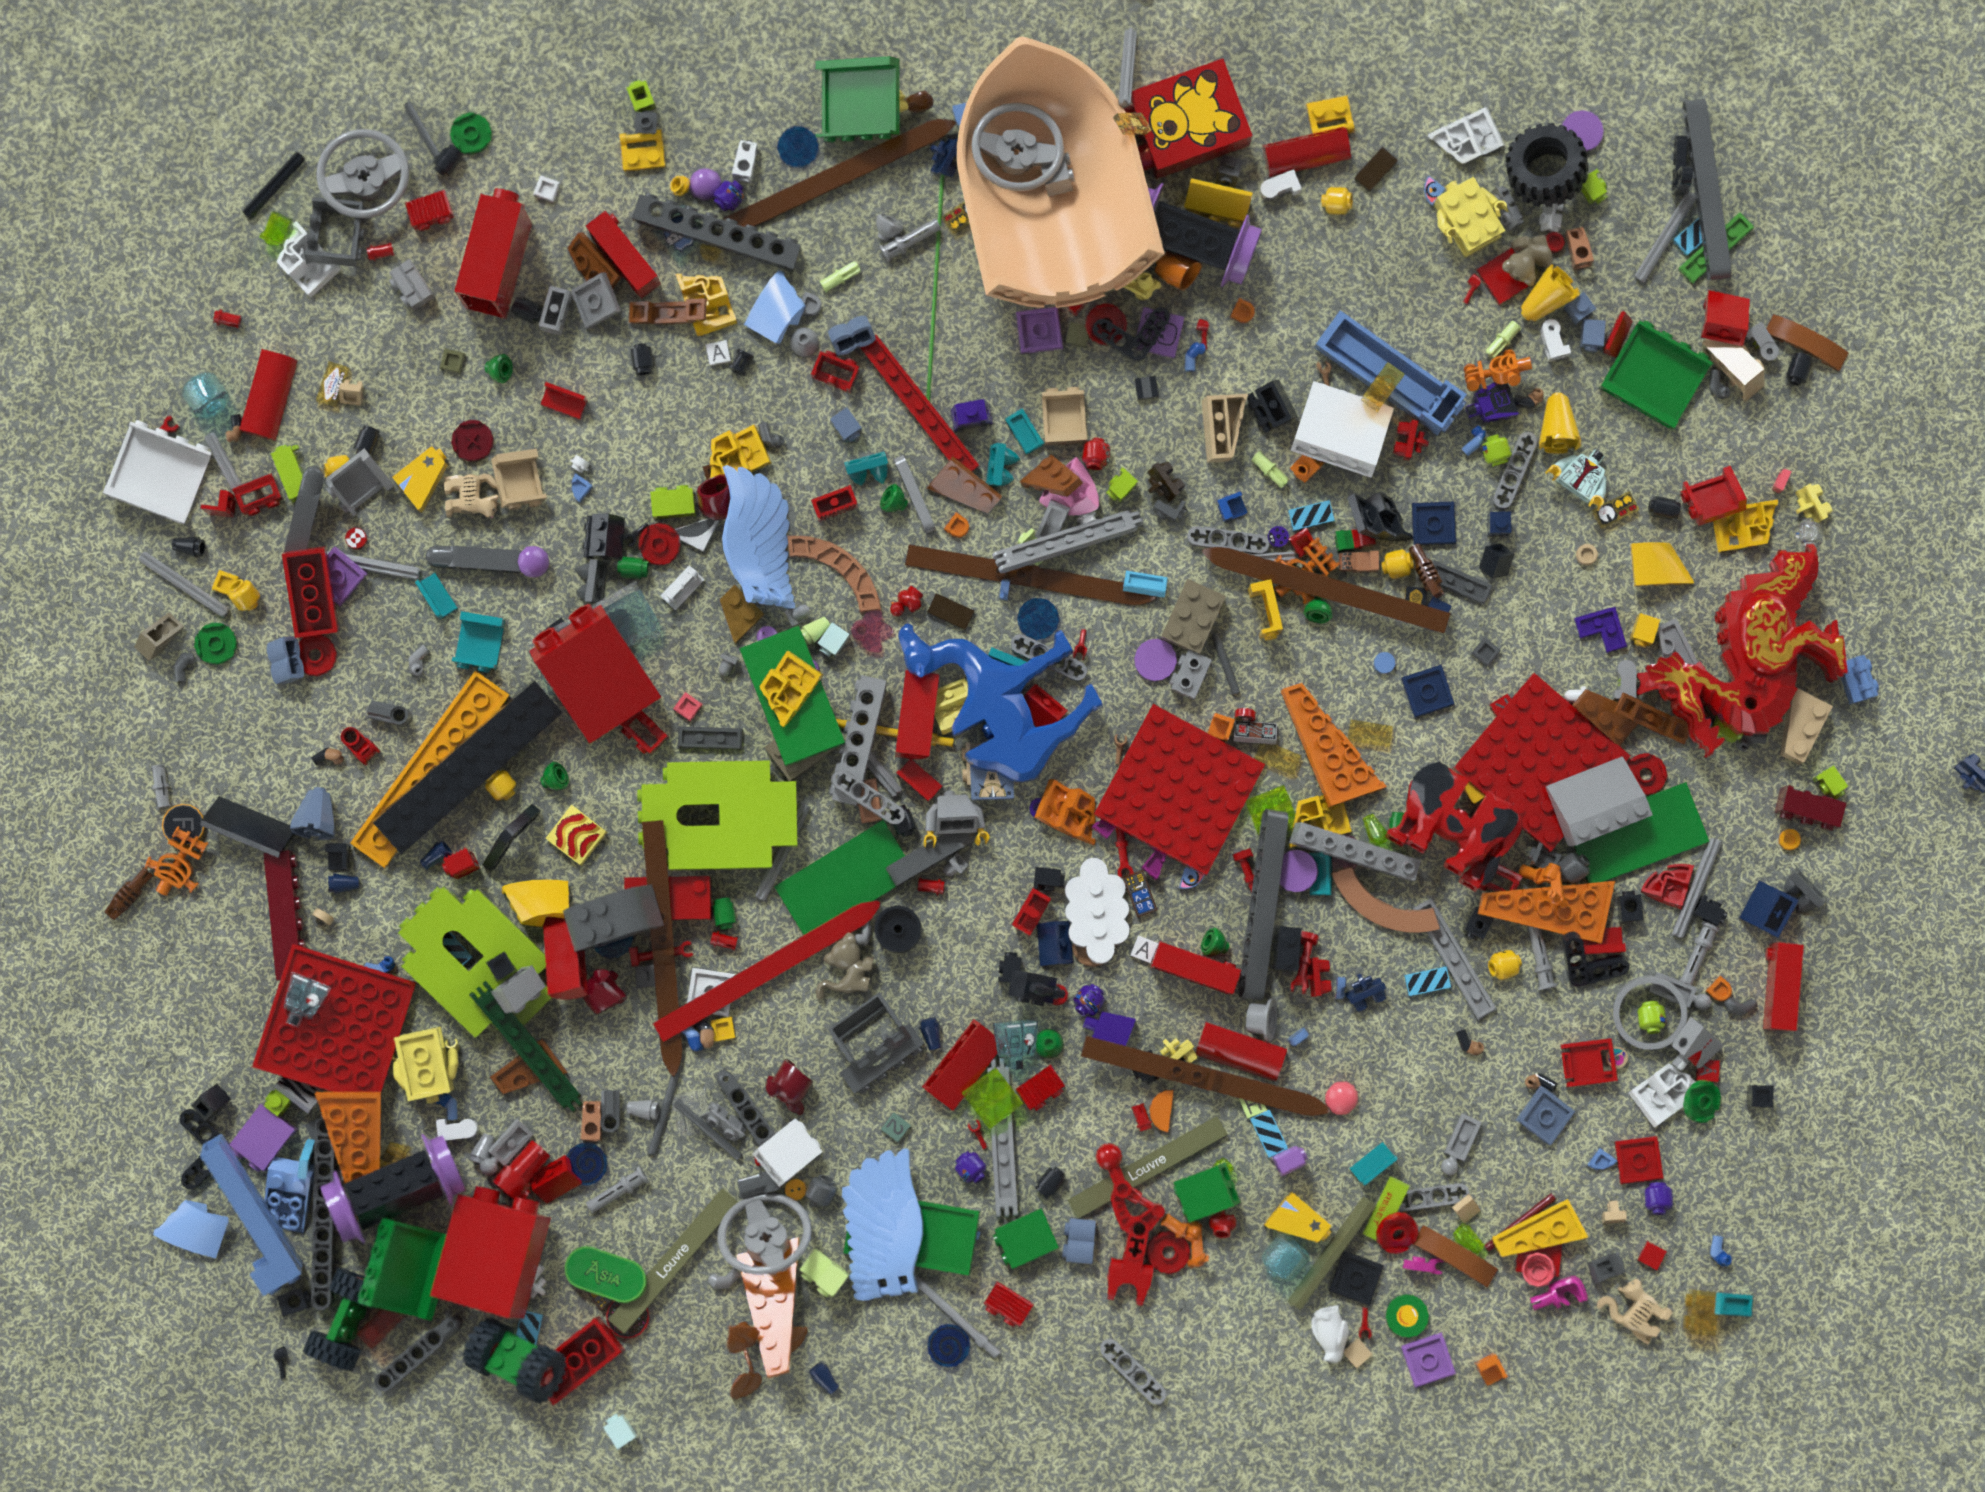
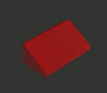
(1618, 334)

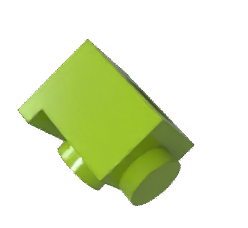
(637, 88)
(1594, 188)
(1121, 485)
(1831, 782)
(277, 1103)

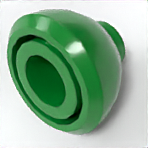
(499, 368)
(893, 499)
(1318, 610)
(555, 777)
(1214, 943)
(1049, 1043)

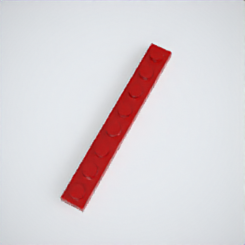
(918, 404)

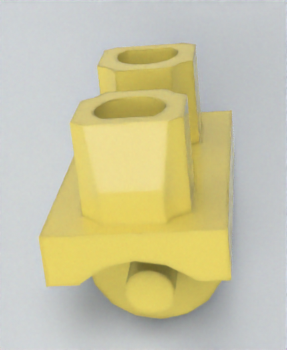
(1143, 286)
(1810, 503)
(1183, 1050)

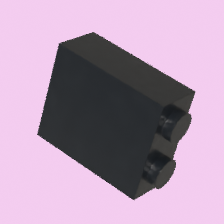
(1287, 949)

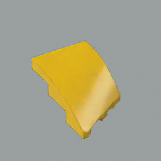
(714, 291)
(738, 450)
(1750, 525)
(1657, 565)
(789, 686)
(1316, 813)
(537, 899)

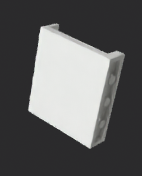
(1341, 429)
(157, 472)

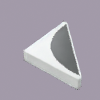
(698, 533)

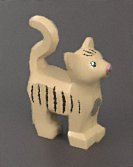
(469, 499)
(1639, 1313)

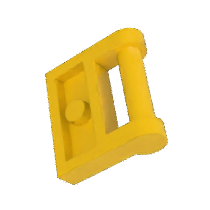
(1328, 111)
(643, 157)

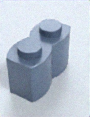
(851, 335)
(285, 660)
(1080, 1241)

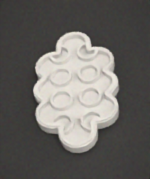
(1096, 910)

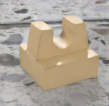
(351, 393)
(1613, 1214)

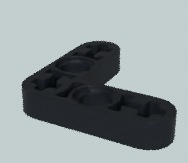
(1682, 174)
(1132, 342)
(508, 835)
(1587, 968)
(189, 1126)

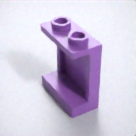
(262, 1138)

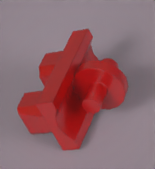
(1409, 430)
(1318, 987)

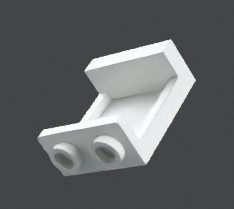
(787, 1152)

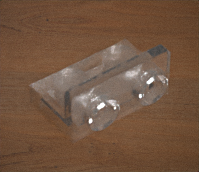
(698, 1104)

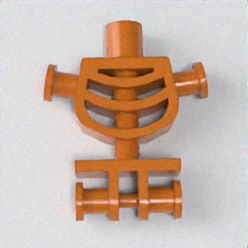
(1502, 369)
(1320, 550)
(170, 877)

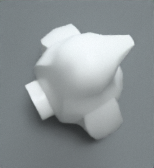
(1330, 1332)

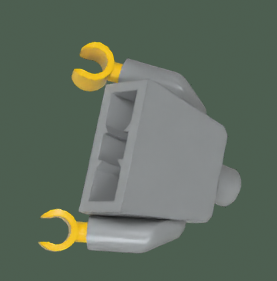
(954, 815)

